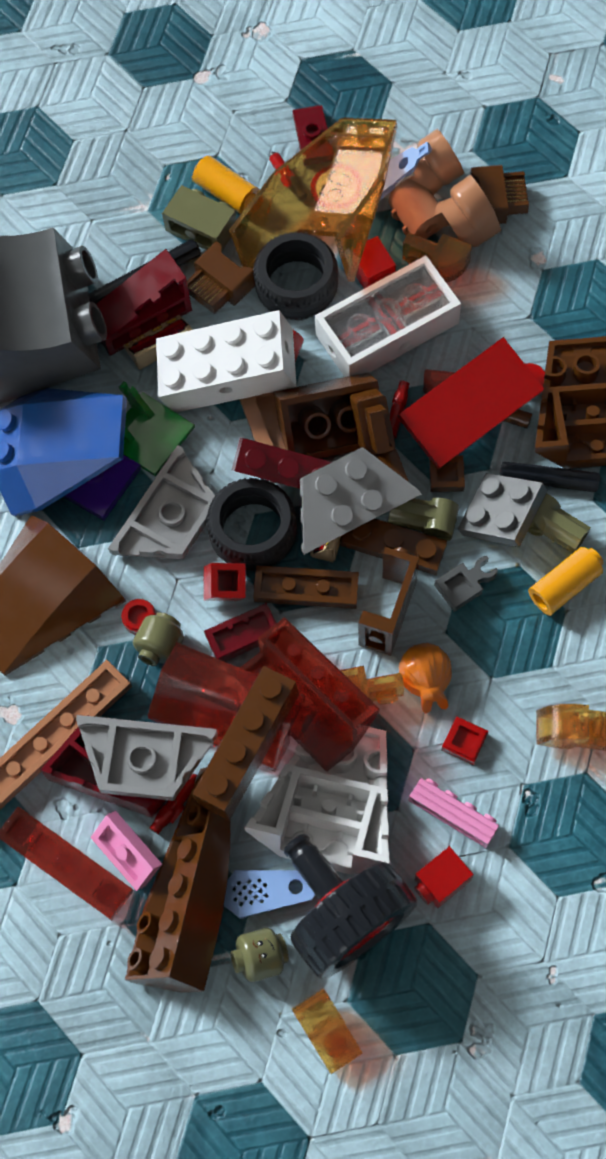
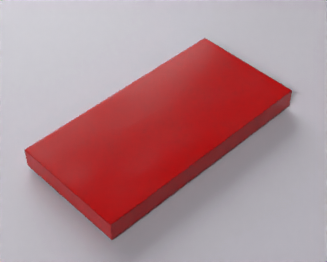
(470, 403)

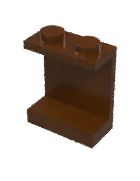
(381, 632)

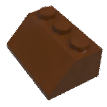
(319, 415)

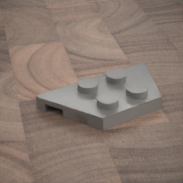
(348, 496)
(168, 514)
(143, 756)

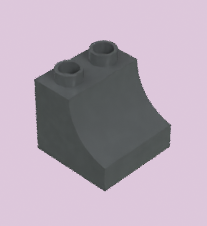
(46, 313)

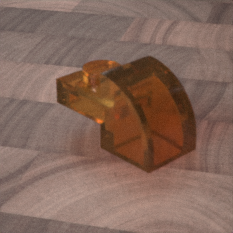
(448, 256)
(381, 689)
(570, 727)
(326, 1030)

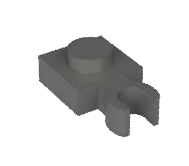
(463, 585)

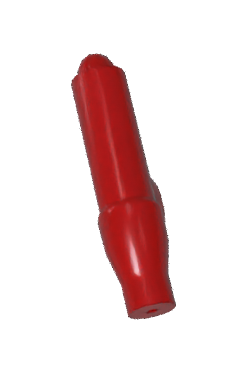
(398, 404)
(172, 809)

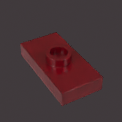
(309, 124)
(239, 633)

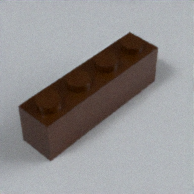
(246, 743)

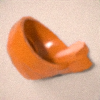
(426, 674)

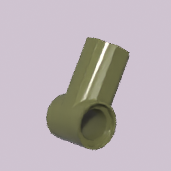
(431, 517)
(558, 525)

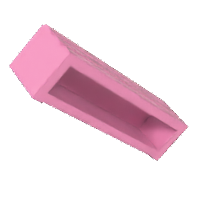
(453, 812)

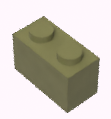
(199, 218)

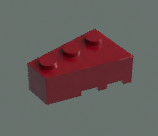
(144, 302)
(74, 770)

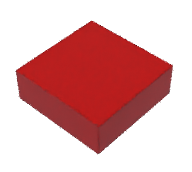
(465, 740)

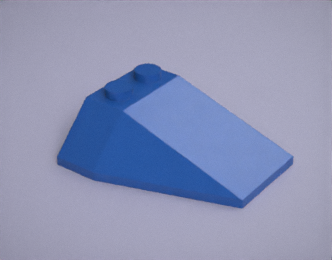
(57, 444)

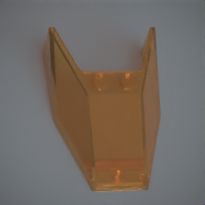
(323, 191)

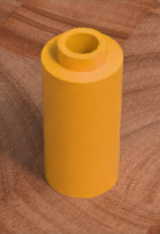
(224, 183)
(566, 580)

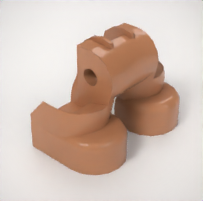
(465, 211)

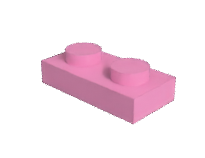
(126, 850)

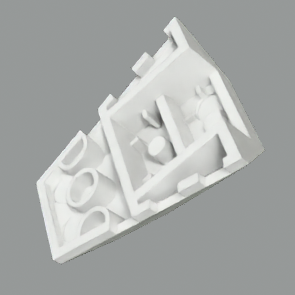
(336, 808)

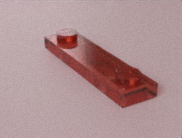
(65, 863)

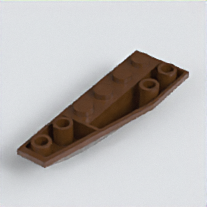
(184, 905)

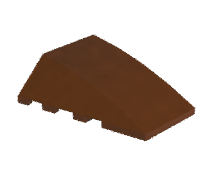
(574, 404)
(46, 593)

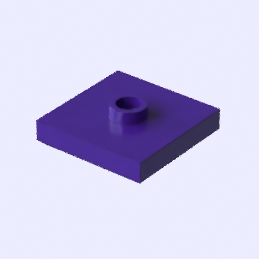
(104, 491)

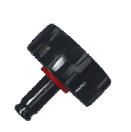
(350, 913)

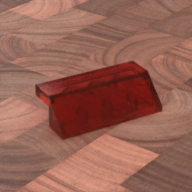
(208, 694)
(334, 707)

